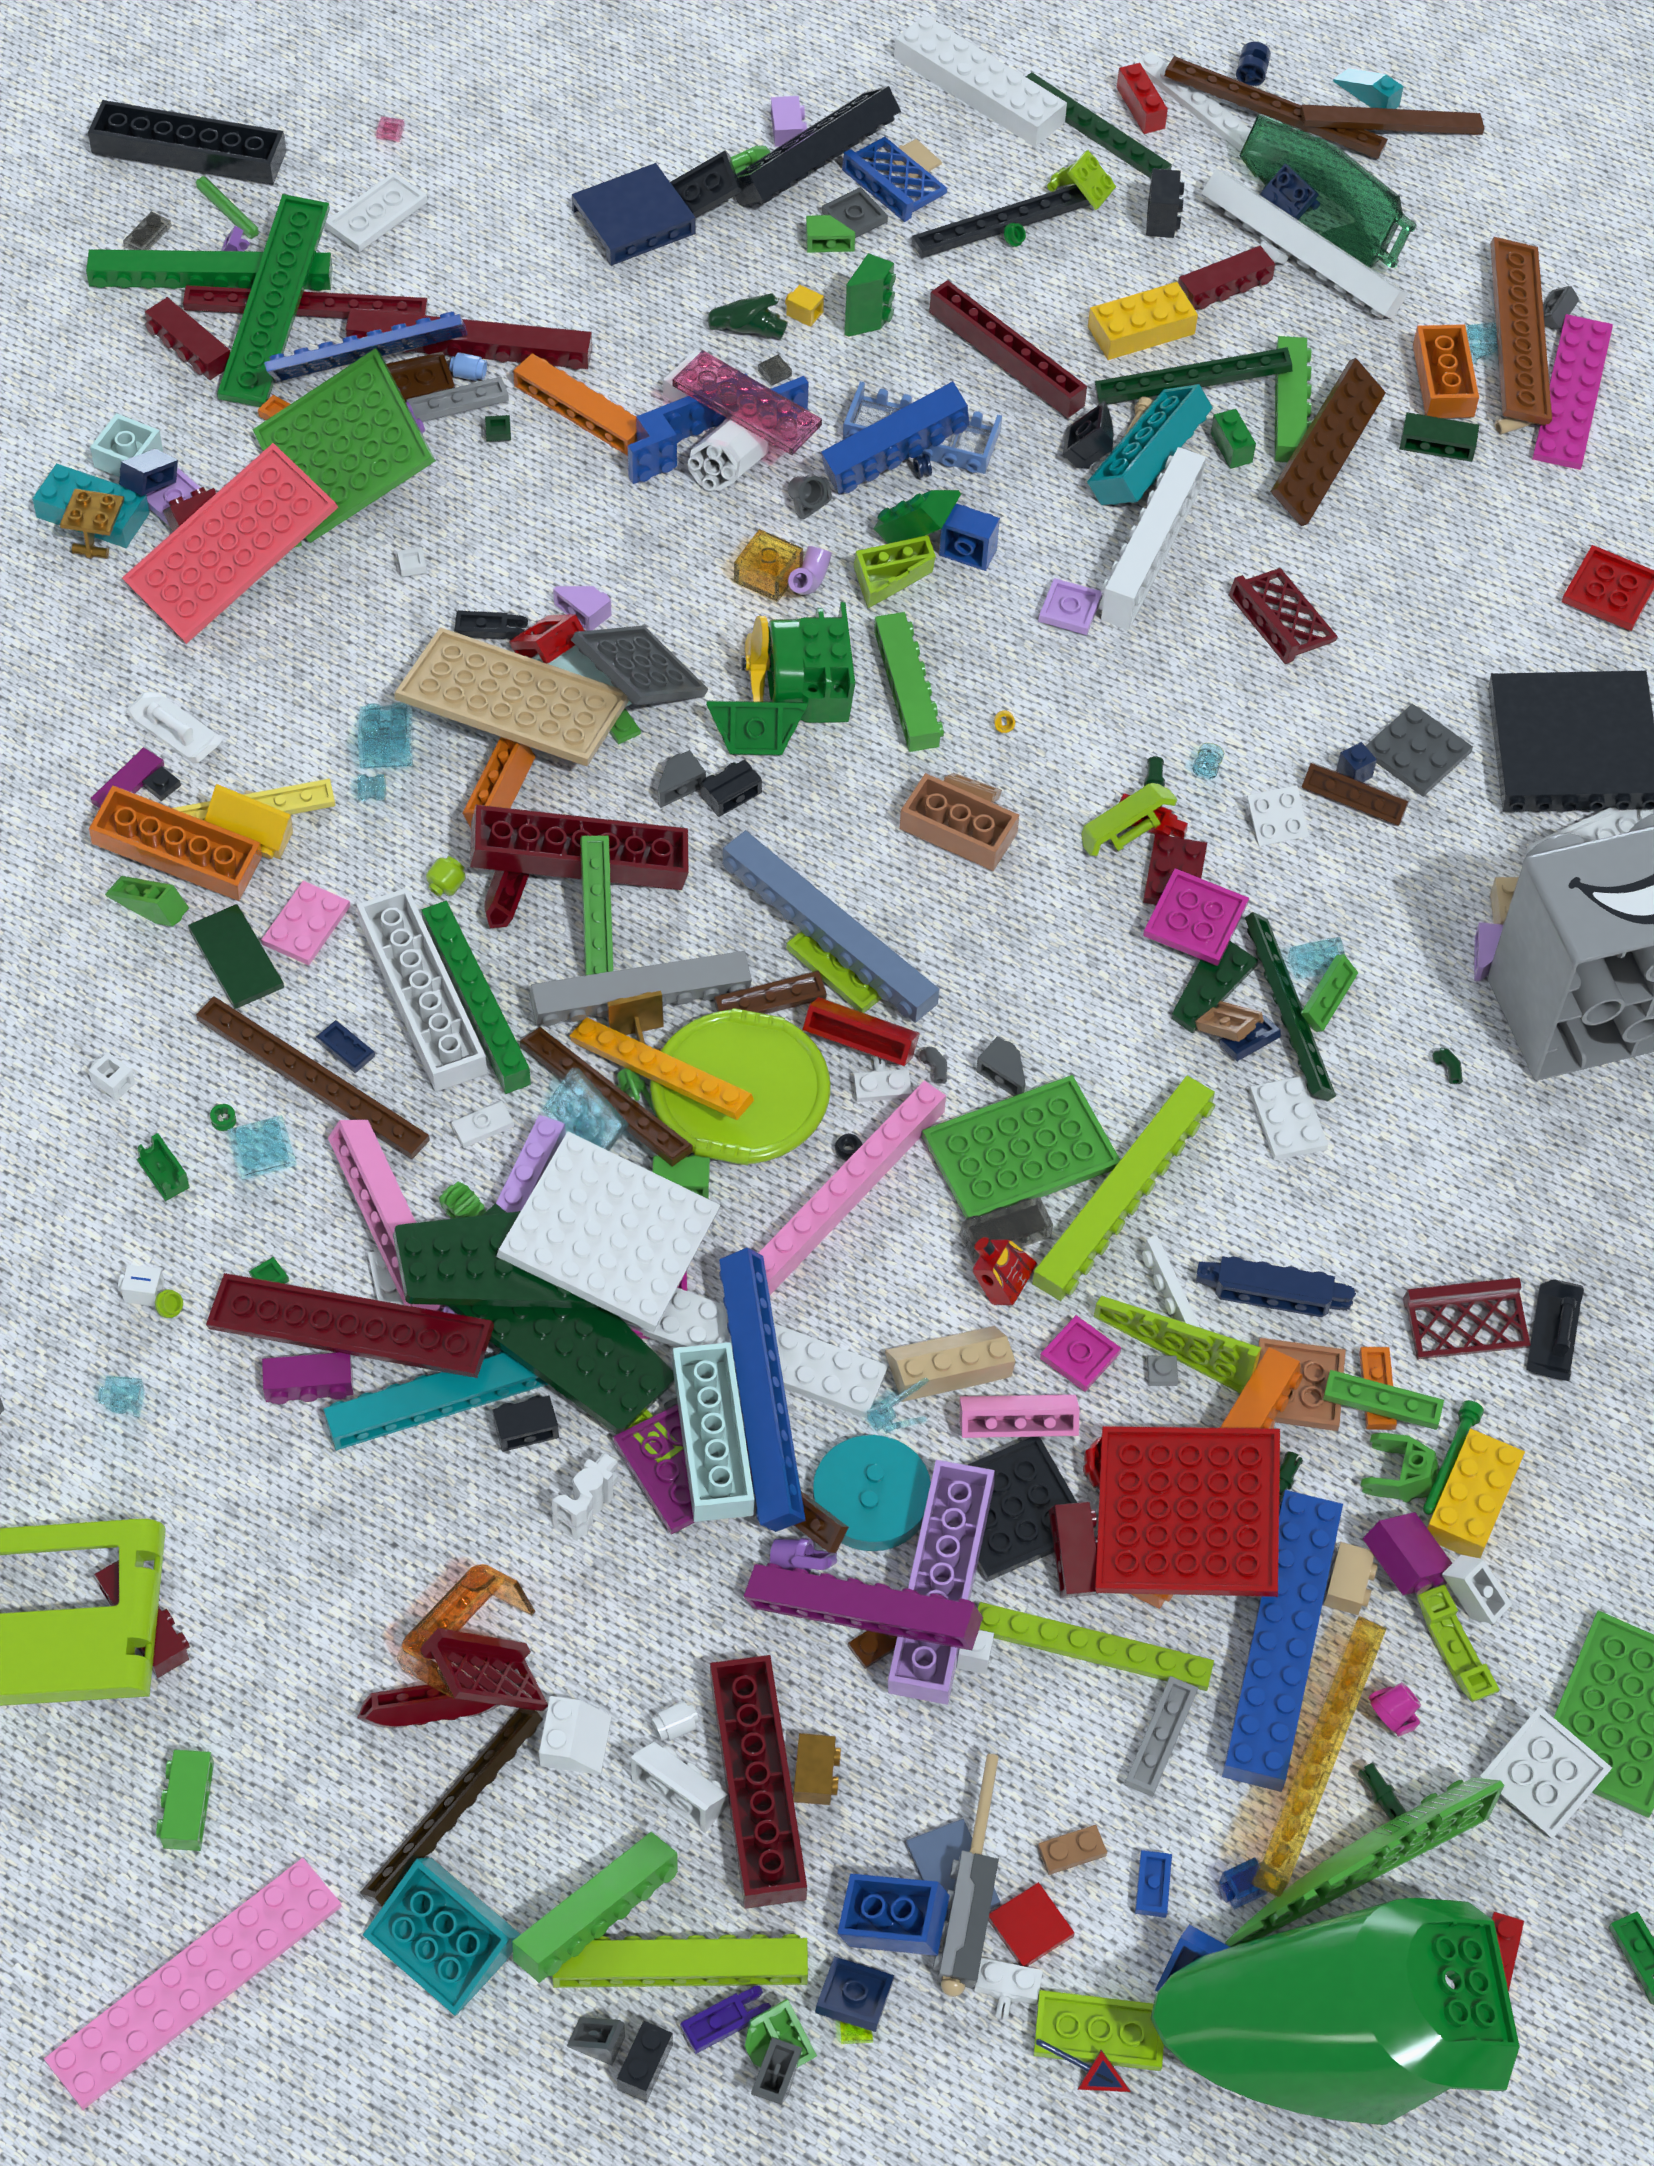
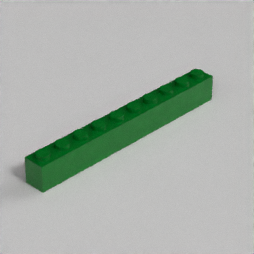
(189, 268)

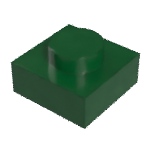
(498, 428)

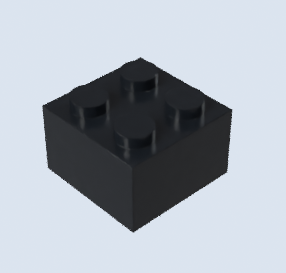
(1164, 203)

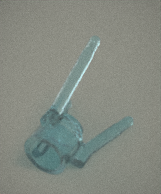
(882, 1414)

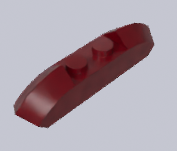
(504, 897)
(417, 1707)

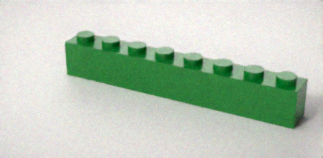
(477, 998)

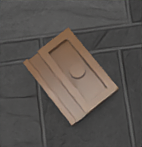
(975, 787)
(1229, 1021)

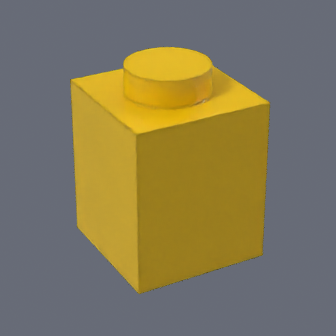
(804, 305)

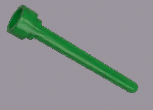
(1469, 1415)

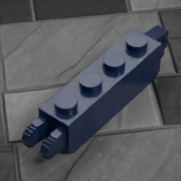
(1275, 1286)

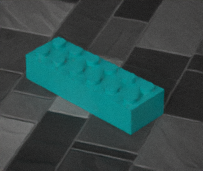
(1149, 444)

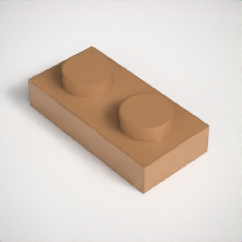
(1072, 1849)

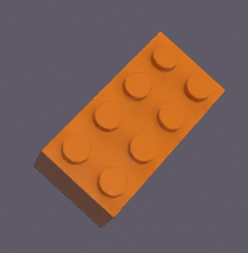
(1445, 371)

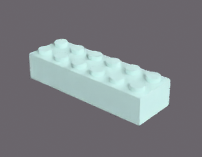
(712, 1432)

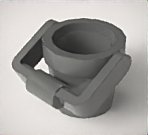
(809, 492)

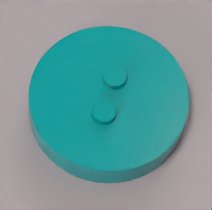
(874, 1490)

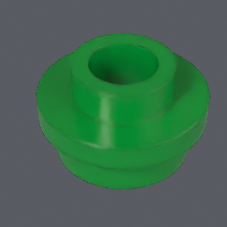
(1014, 234)

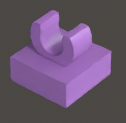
(234, 242)

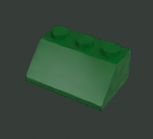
(869, 296)
(916, 516)

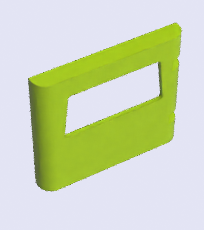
(92, 1649)

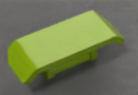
(1124, 815)

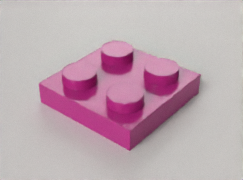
(1080, 1353)

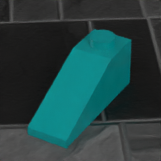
(1371, 88)

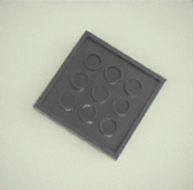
(639, 665)

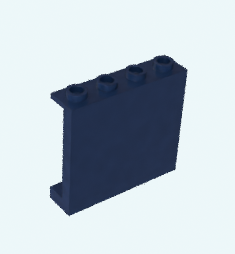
(635, 213)

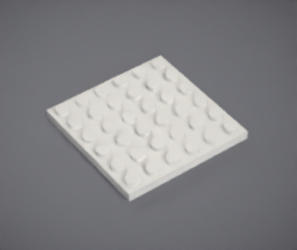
(609, 1231)

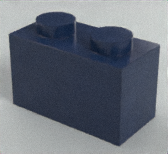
(148, 472)

